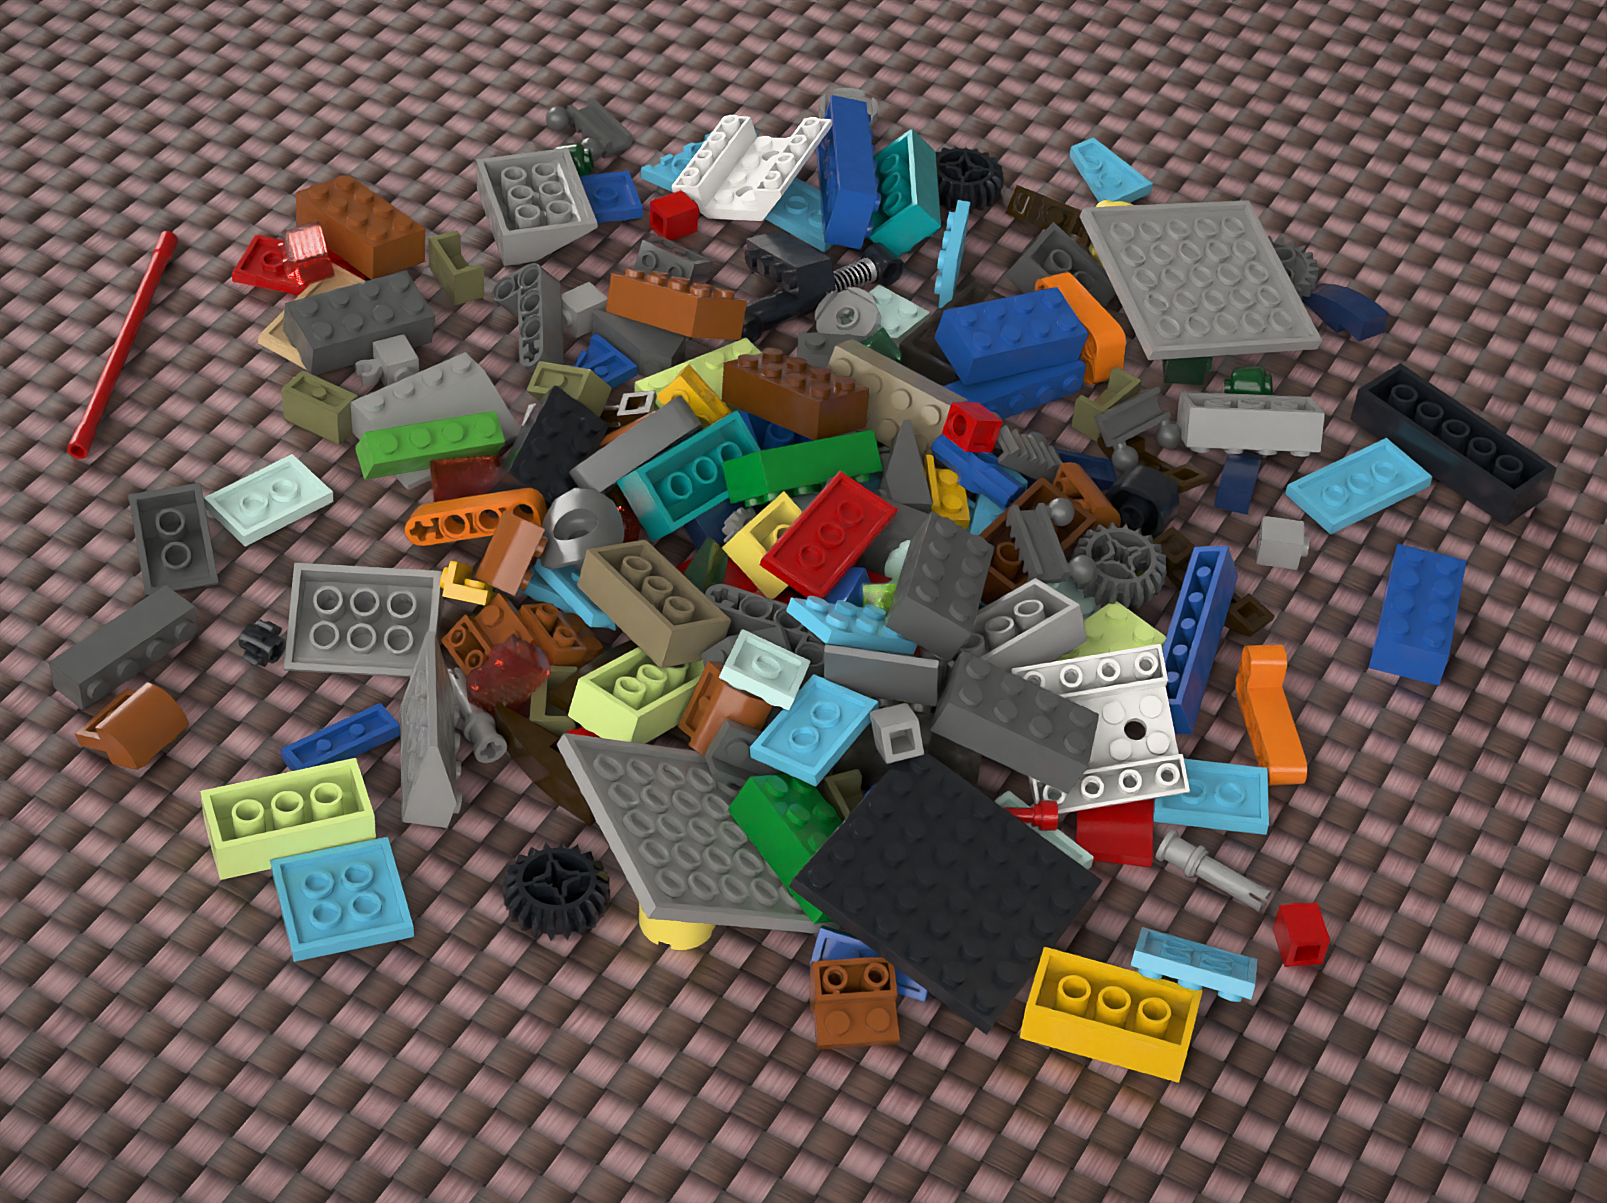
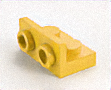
(697, 394)
(946, 493)
(458, 585)

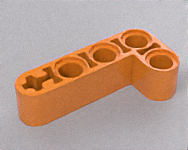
(1105, 338)
(473, 512)
(1268, 714)

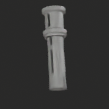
(477, 724)
(1197, 863)

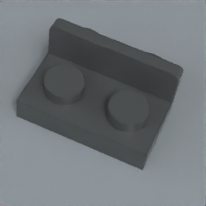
(672, 258)
(731, 757)

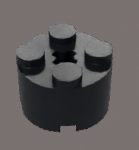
(1145, 500)

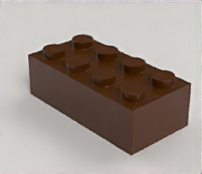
(795, 394)
(1005, 570)

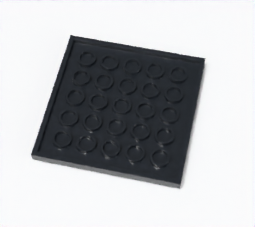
(947, 887)

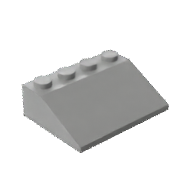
(533, 203)
(436, 393)
(360, 619)
(429, 742)

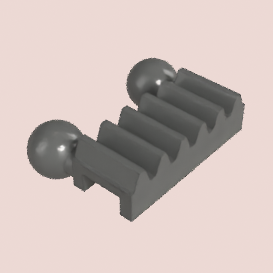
(599, 129)
(1132, 418)
(1027, 453)
(1040, 544)

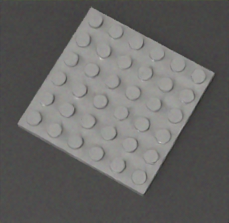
(1199, 279)
(677, 836)

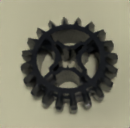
(968, 177)
(556, 891)

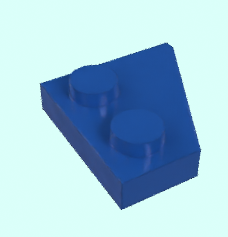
(606, 362)

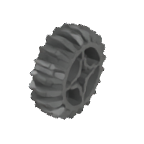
(1121, 557)

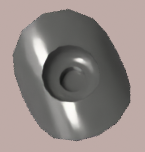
(578, 523)

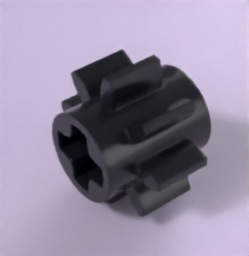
(262, 643)

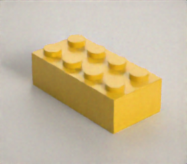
(1110, 1014)

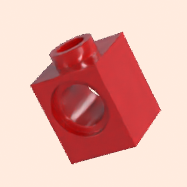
(972, 427)

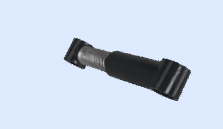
(779, 307)

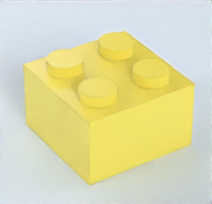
(758, 537)

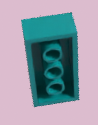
(908, 194)
(686, 477)

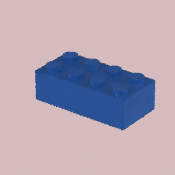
(1010, 335)
(1418, 614)

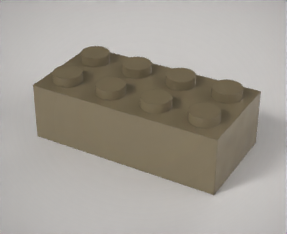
(895, 395)
(652, 602)

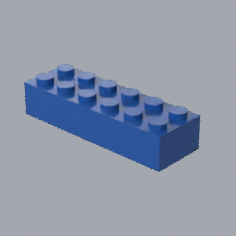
(847, 174)

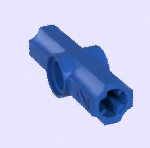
(979, 472)

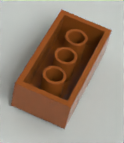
(362, 226)
(676, 304)

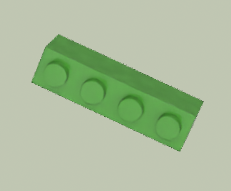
(415, 445)

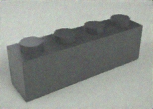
(124, 647)

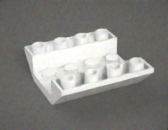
(747, 174)
(1121, 690)

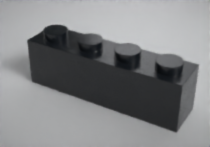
(790, 264)

